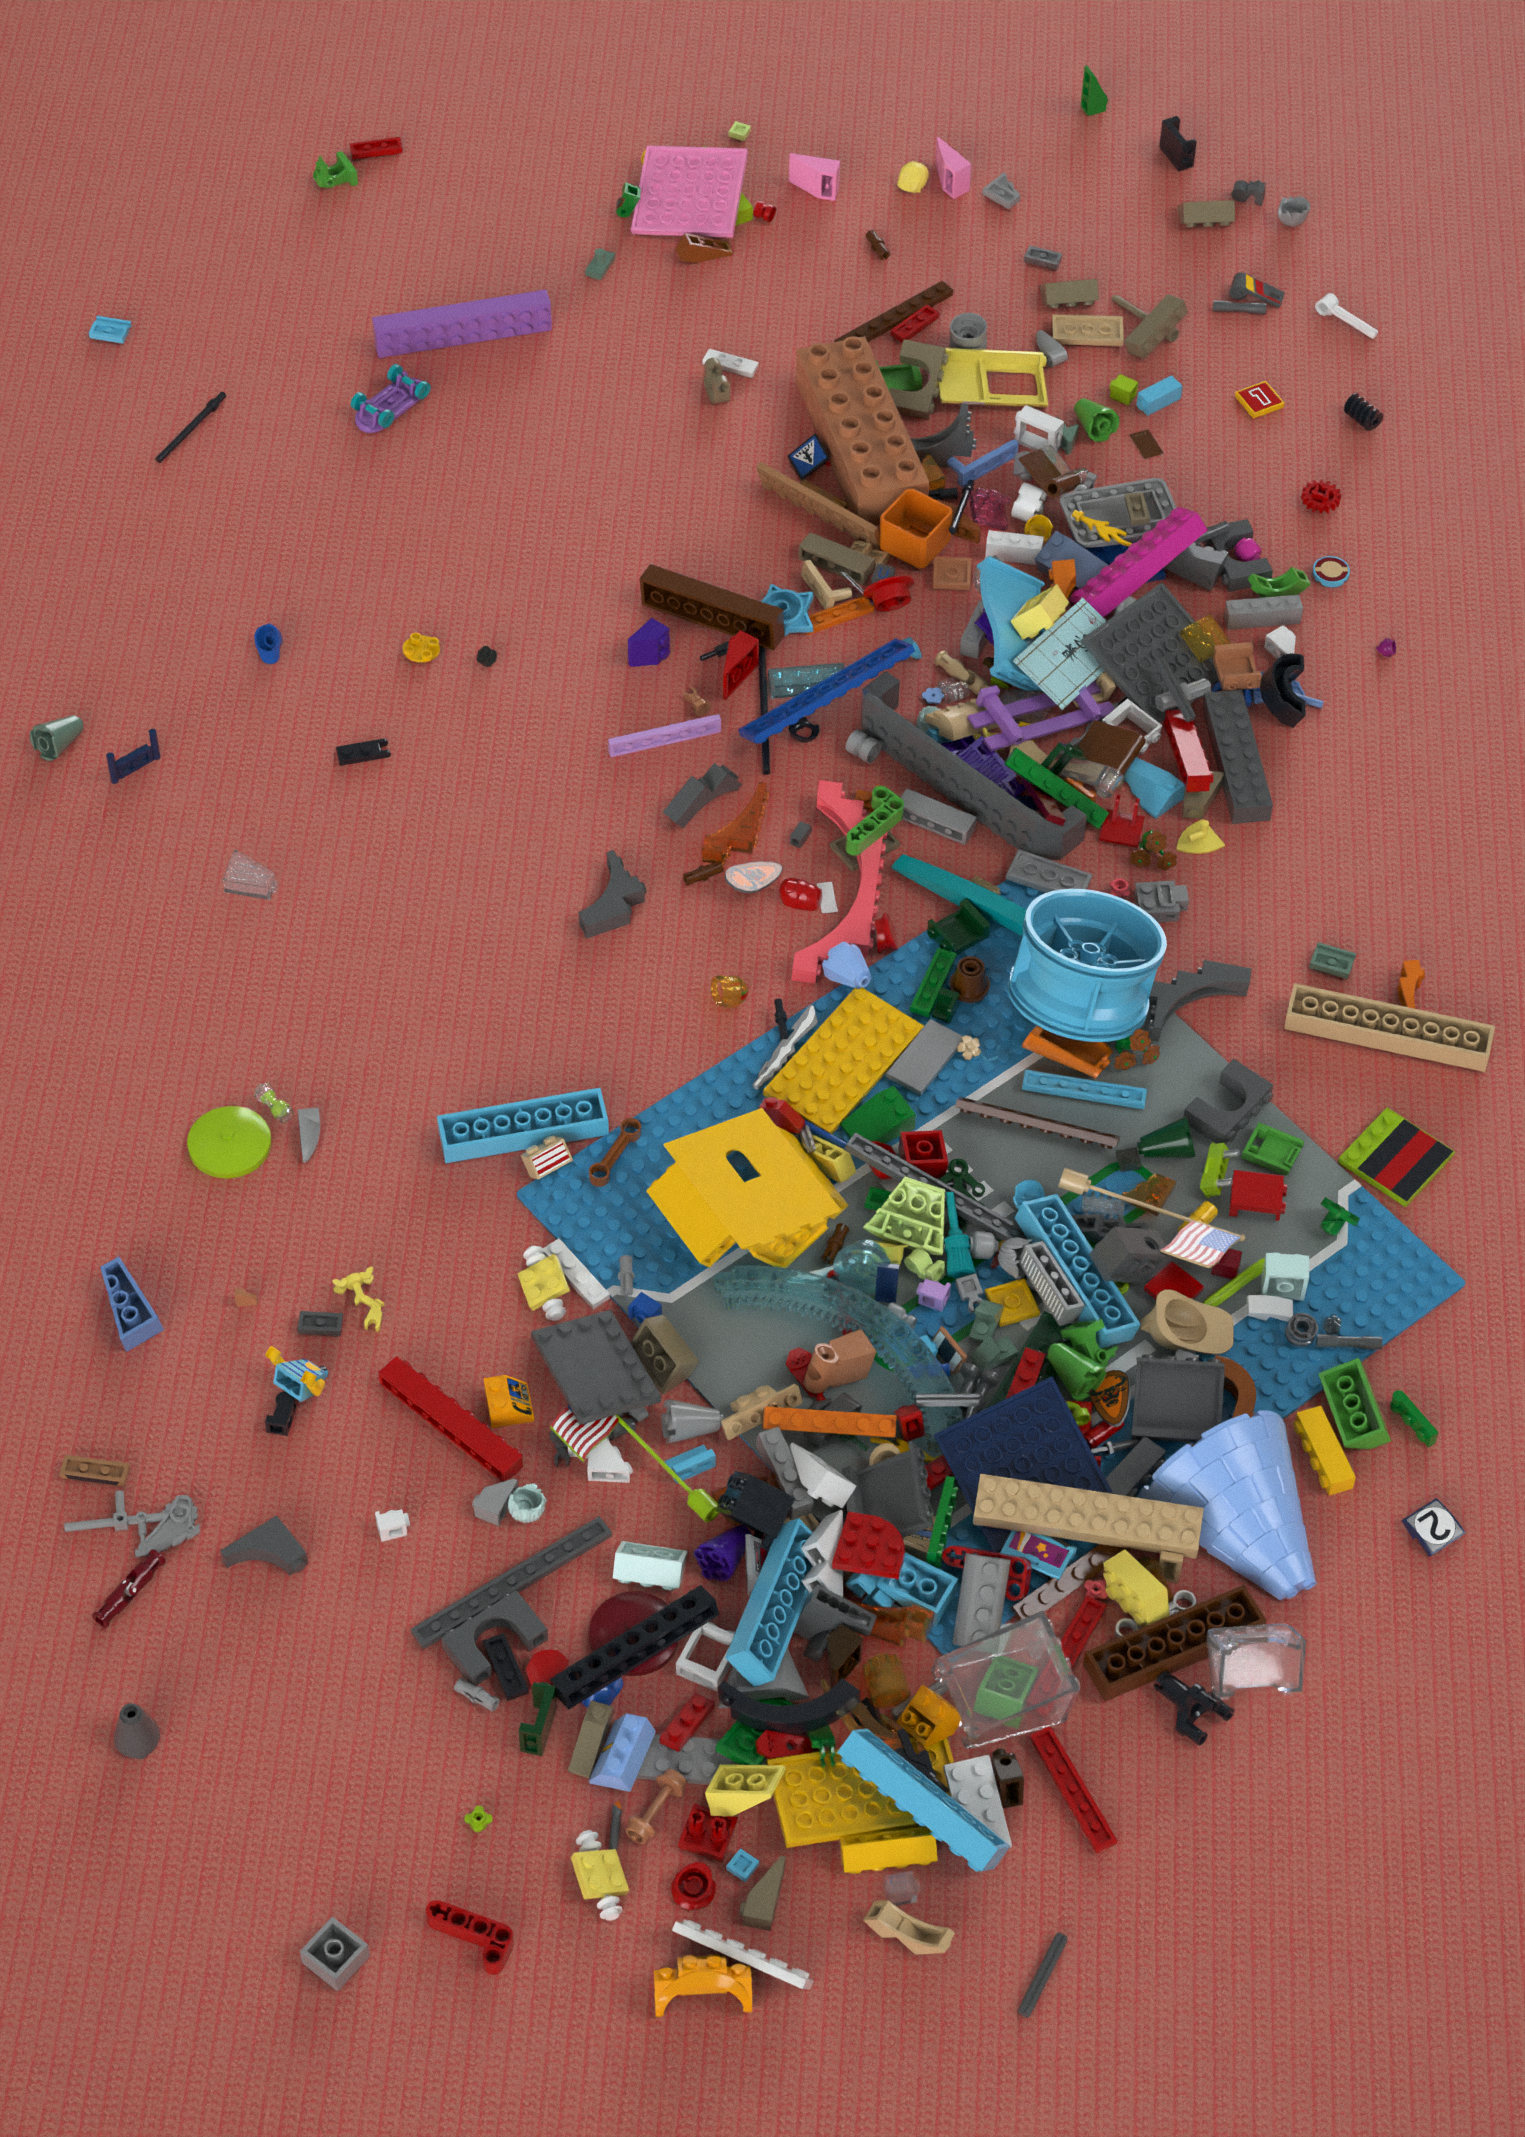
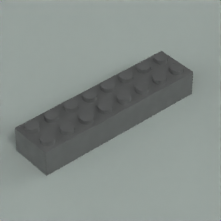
(1237, 756)

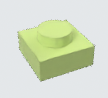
(739, 131)

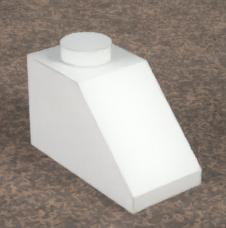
(1280, 642)

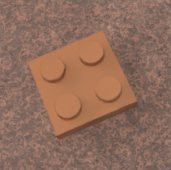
(952, 573)

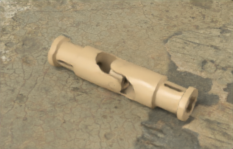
(957, 670)

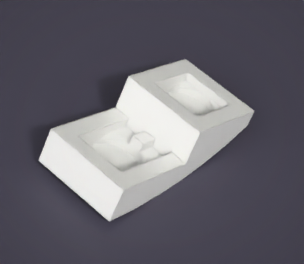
(1269, 1306)

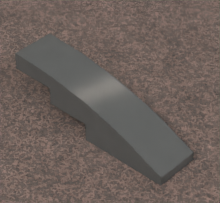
(1096, 1228)

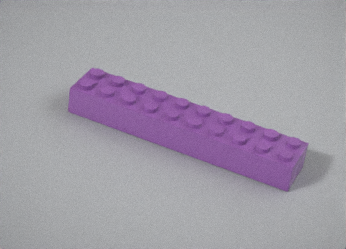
(462, 323)

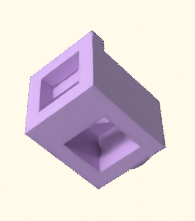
(933, 1294)

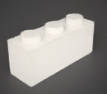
(1013, 546)

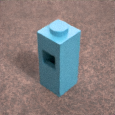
(1159, 395)

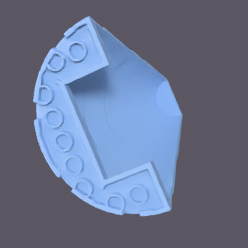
(1248, 1498)

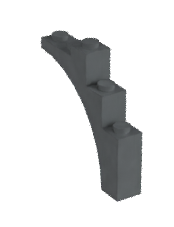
(1210, 980)

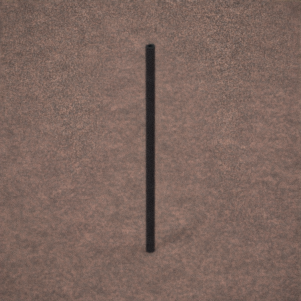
(764, 707)

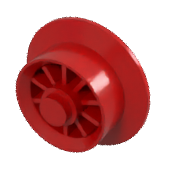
(890, 593)

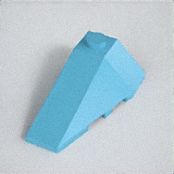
(1154, 787)

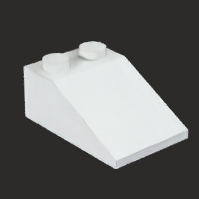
(821, 1478)

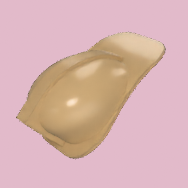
(1188, 1324)

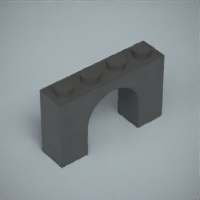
(1236, 573)
(1224, 1125)
(509, 1613)

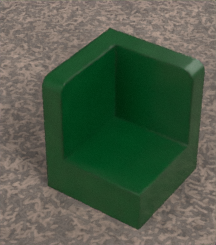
(946, 1005)

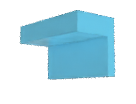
(692, 1462)

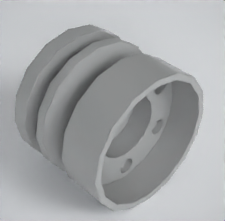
(968, 332)

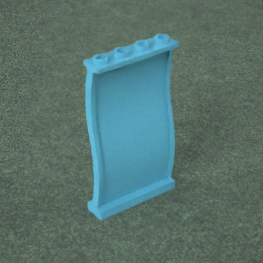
(1003, 595)

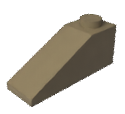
(591, 1738)
(763, 1898)

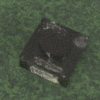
(1128, 1159)

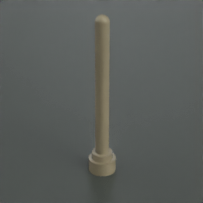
(1171, 336)

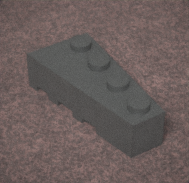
(1199, 565)

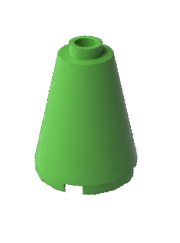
(1096, 419)
(1075, 1370)

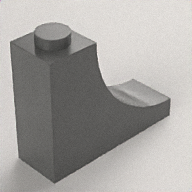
(267, 1543)
(827, 1610)

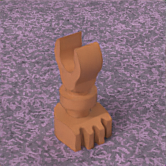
(701, 705)

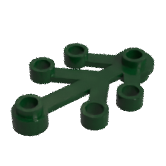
(958, 1176)

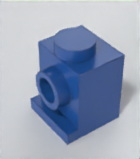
(644, 1307)

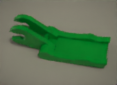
(821, 1739)

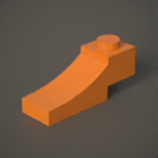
(1410, 979)

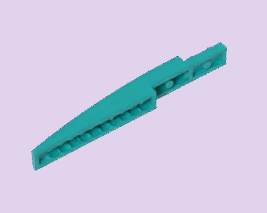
(957, 889)

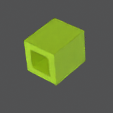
(1123, 389)

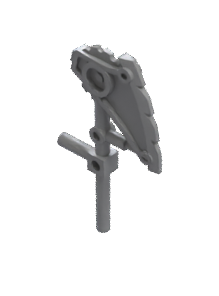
(175, 1524)

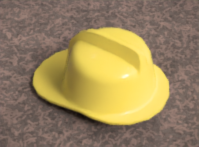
(893, 1251)

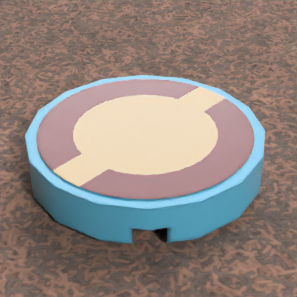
(1331, 571)

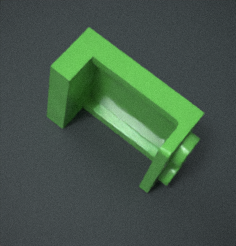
(902, 377)

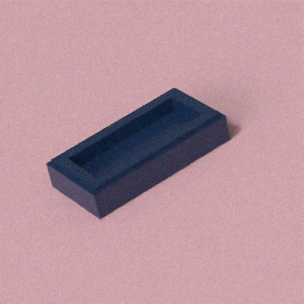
(886, 1282)

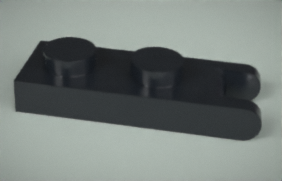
(362, 752)

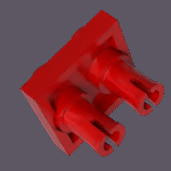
(707, 1833)

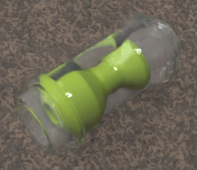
(279, 1108)

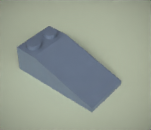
(1063, 548)

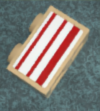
(546, 1157)

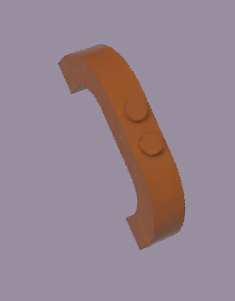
(1240, 1385)

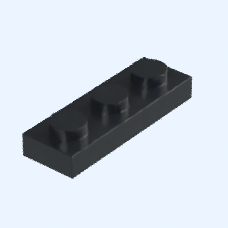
(505, 1667)

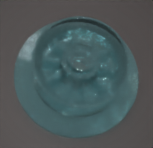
(858, 1265)

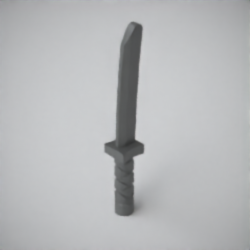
(1110, 1447)

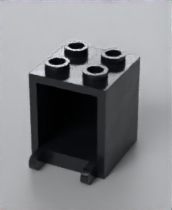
(755, 1505)

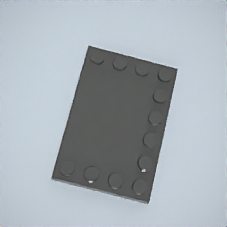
(595, 1367)

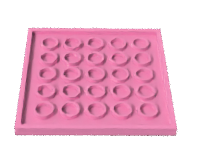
(690, 191)

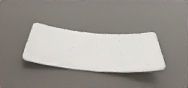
(828, 901)

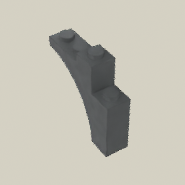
(952, 441)
(615, 904)

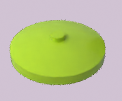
(229, 1142)

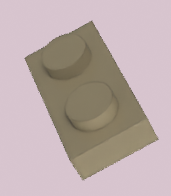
(1137, 508)

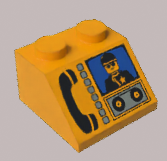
(507, 1401)

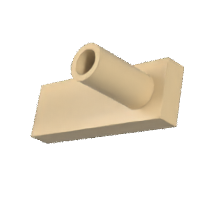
(820, 587)

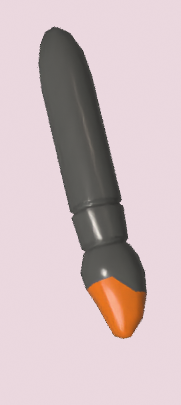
(615, 1825)

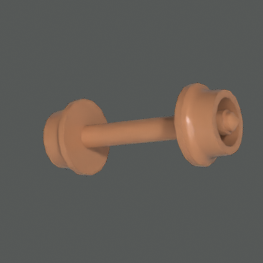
(640, 1829)

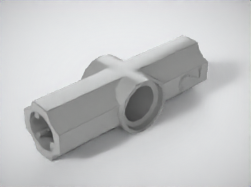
(1192, 692)

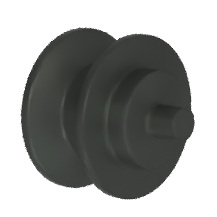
(486, 656)

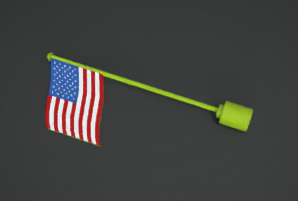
(587, 1436)

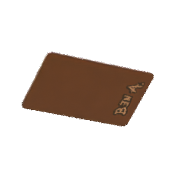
(1146, 444)

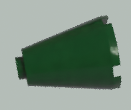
(1168, 1141)

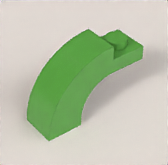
(1290, 583)

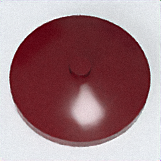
(620, 1615)

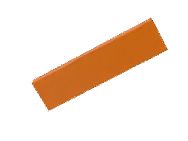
(840, 614)

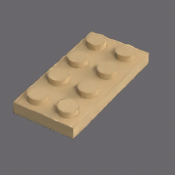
(1088, 330)

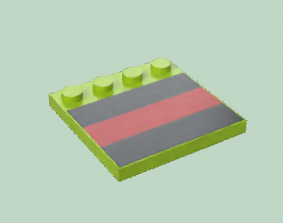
(1396, 1157)

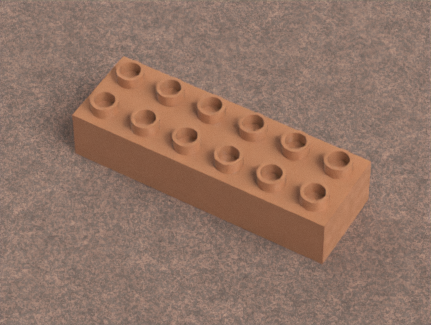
(858, 425)

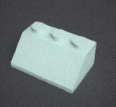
(649, 1565)

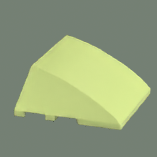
(912, 1217)

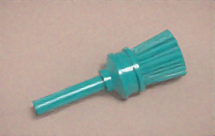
(957, 1245)

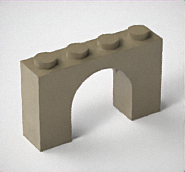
(931, 359)

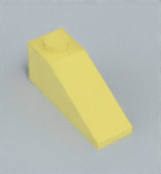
(832, 1160)

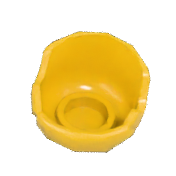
(1039, 526)

